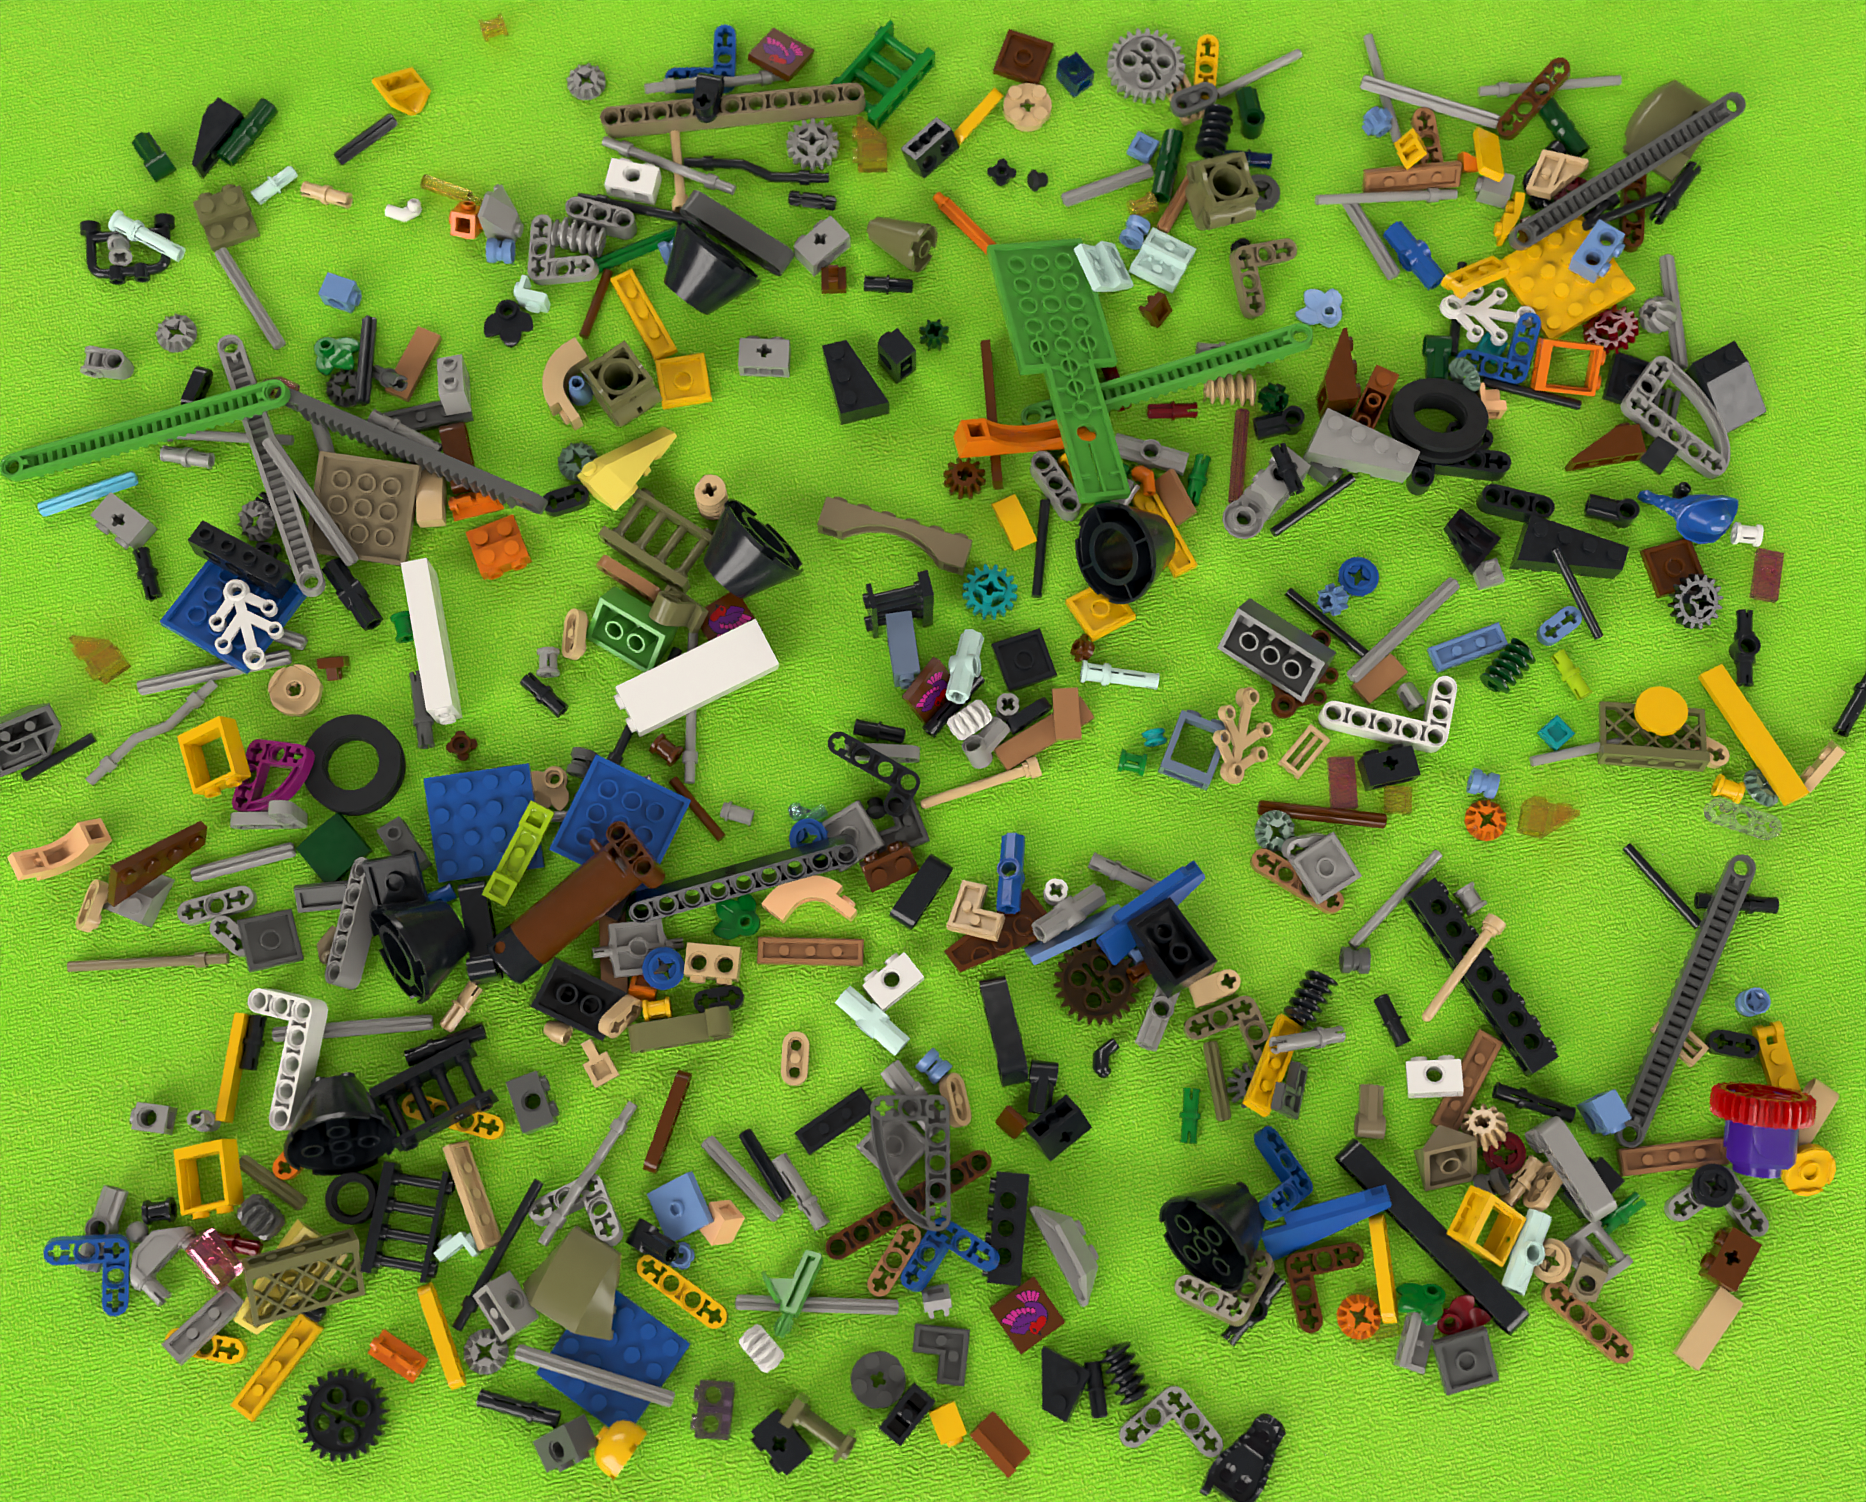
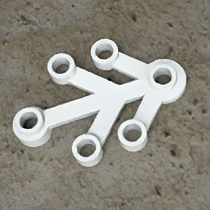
(1455, 308)
(244, 620)

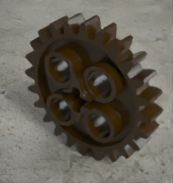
(1076, 996)

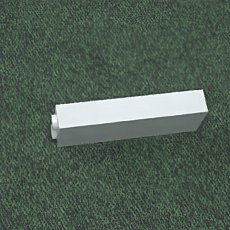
(431, 641)
(696, 678)

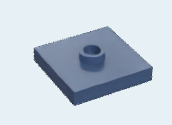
(680, 1207)

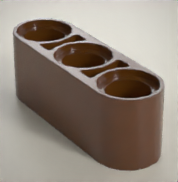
(457, 445)

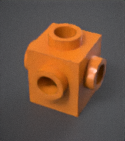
(465, 220)

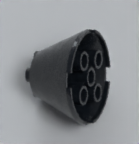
(338, 1128)
(1215, 1233)

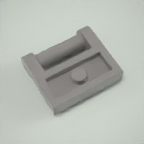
(1581, 1246)

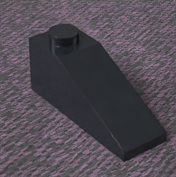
(215, 129)

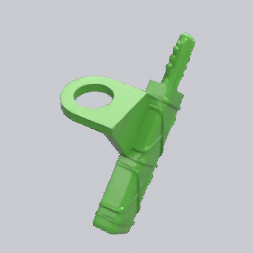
(793, 1291)

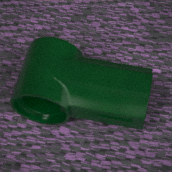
(1250, 112)
(154, 159)
(1436, 352)

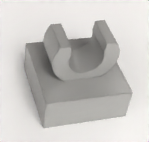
(1488, 574)
(936, 1299)

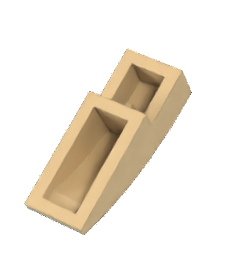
(431, 500)

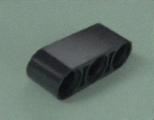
(1503, 507)
(921, 891)

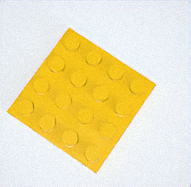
(1556, 294)

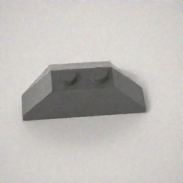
(27, 737)

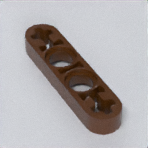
(1530, 96)
(1624, 224)
(667, 1121)

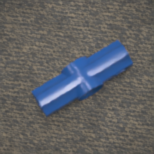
(1414, 255)
(1010, 886)

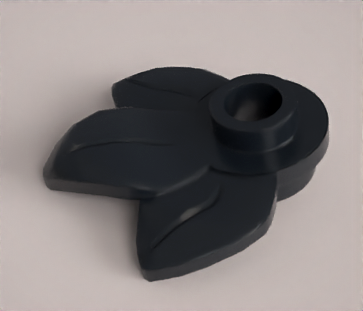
(509, 326)

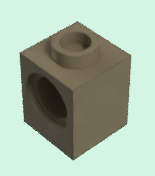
(1590, 1268)

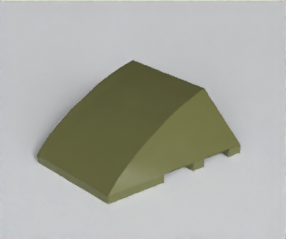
(578, 1285)

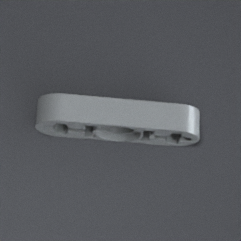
(896, 752)
(196, 903)

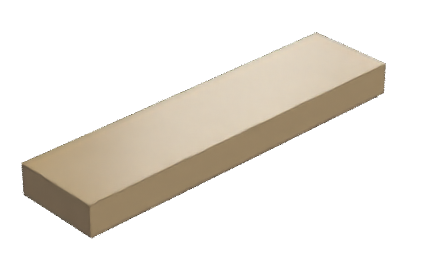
(472, 1195)

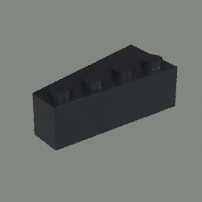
(1583, 551)

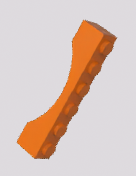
(988, 438)

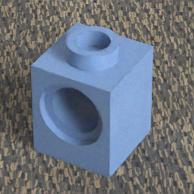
(340, 292)

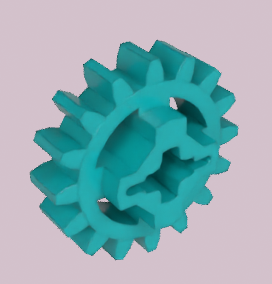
(980, 591)

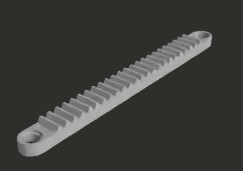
(278, 490)

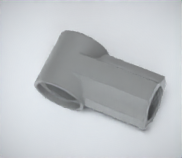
(979, 747)

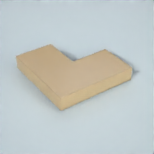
(970, 918)

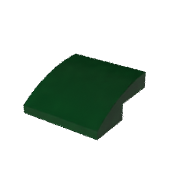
(333, 848)

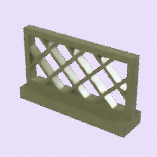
(1649, 756)
(303, 1255)

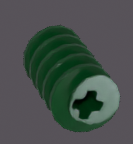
(1507, 667)

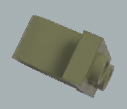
(677, 609)

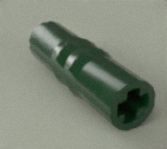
(1563, 128)
(247, 132)
(1167, 165)

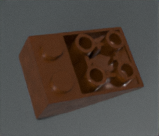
(1339, 387)

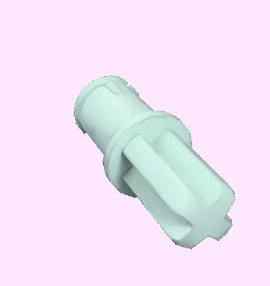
(273, 185)

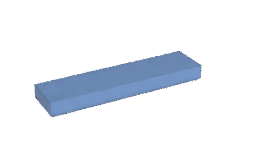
(1066, 940)

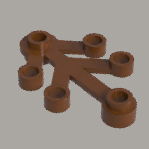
(1293, 703)

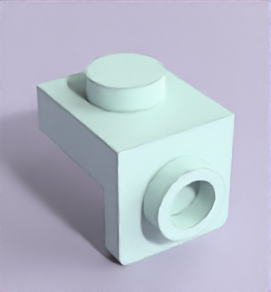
(530, 299)
(451, 1245)

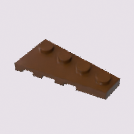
(146, 865)
(1015, 933)

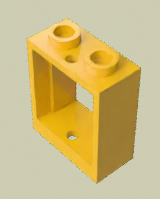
(191, 748)
(188, 1177)
(1471, 1219)

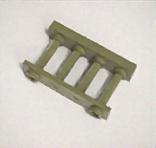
(636, 551)
(800, 1413)

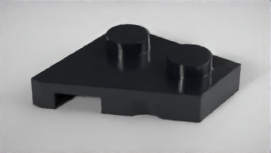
(1470, 539)
(1061, 1383)

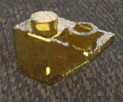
(871, 147)
(101, 656)
(1542, 818)

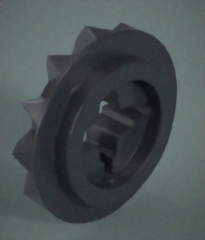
(1723, 1179)

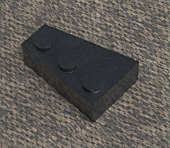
(852, 386)

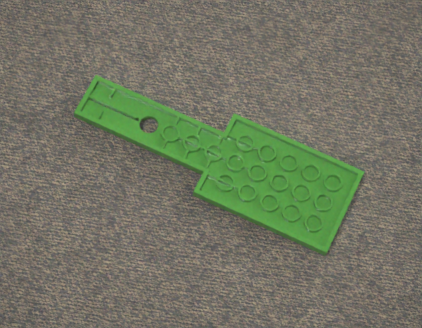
(1063, 333)

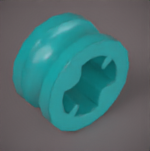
(1154, 737)

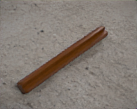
(1325, 814)

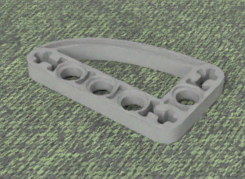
(1697, 397)

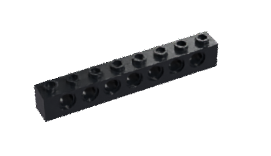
(1481, 992)

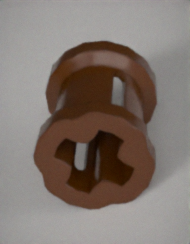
(666, 749)

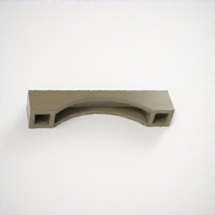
(845, 520)

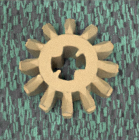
(1491, 1119)

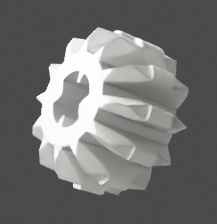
(969, 720)
(761, 1348)

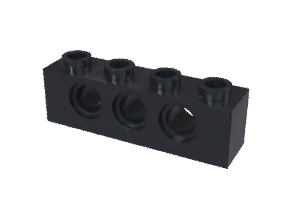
(241, 559)
(1017, 1185)

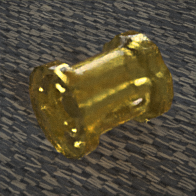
(493, 27)
(1143, 205)

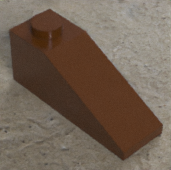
(1617, 446)

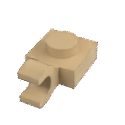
(600, 1067)

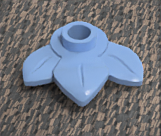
(1319, 305)

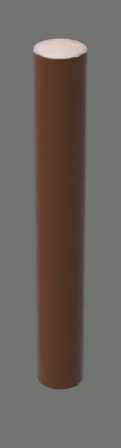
(596, 303)
(697, 809)

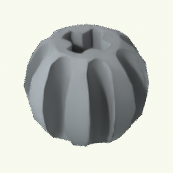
(1657, 314)

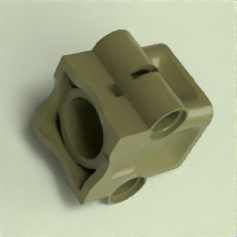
(1221, 191)
(617, 369)

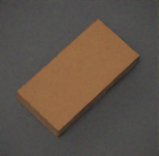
(1174, 497)
(1379, 679)
(1066, 714)

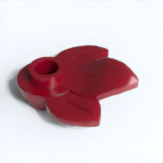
(1465, 1316)

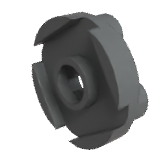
(893, 1374)

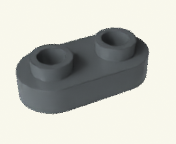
(1192, 99)

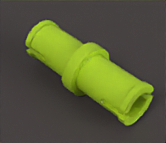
(1571, 674)

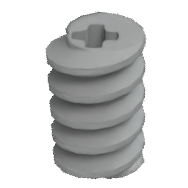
(578, 238)

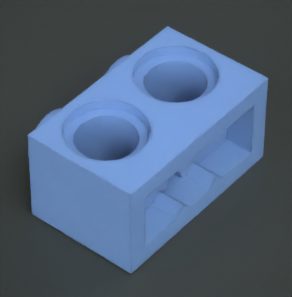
(1594, 250)
(1604, 1113)

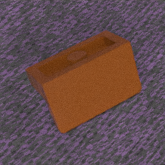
(1000, 1443)

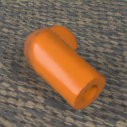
(1146, 477)

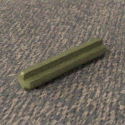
(1217, 1081)
(272, 1183)

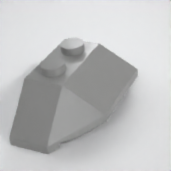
(1069, 1250)

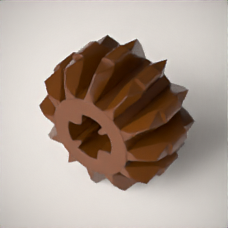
(956, 473)

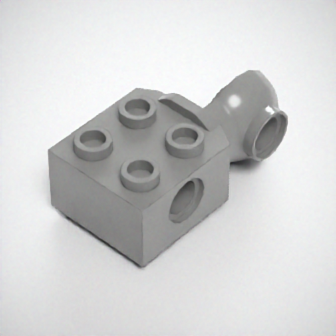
(1261, 499)

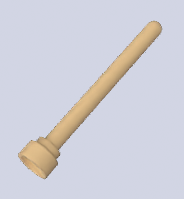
(680, 197)
(1028, 769)
(1491, 927)

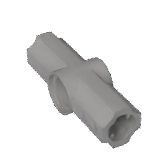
(1165, 459)
(1069, 913)
(1154, 1024)
(903, 1084)
(107, 1211)

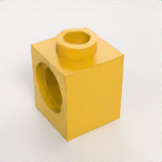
(948, 1424)

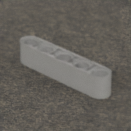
(352, 932)

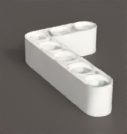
(1396, 723)
(300, 1048)

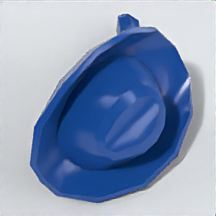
(1698, 517)

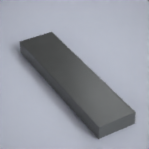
(428, 416)

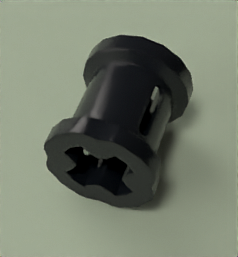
(159, 1211)

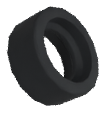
(332, 1193)

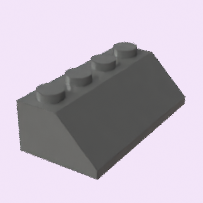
(1276, 649)

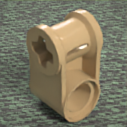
(1209, 988)

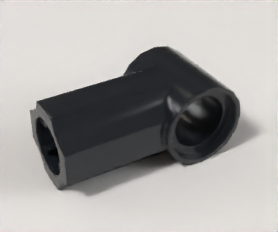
(1276, 423)
(1609, 510)
(1042, 1080)
(649, 1240)

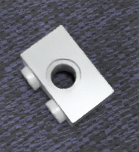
(642, 190)
(887, 996)
(1421, 1087)

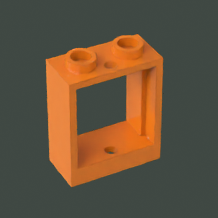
(1542, 362)

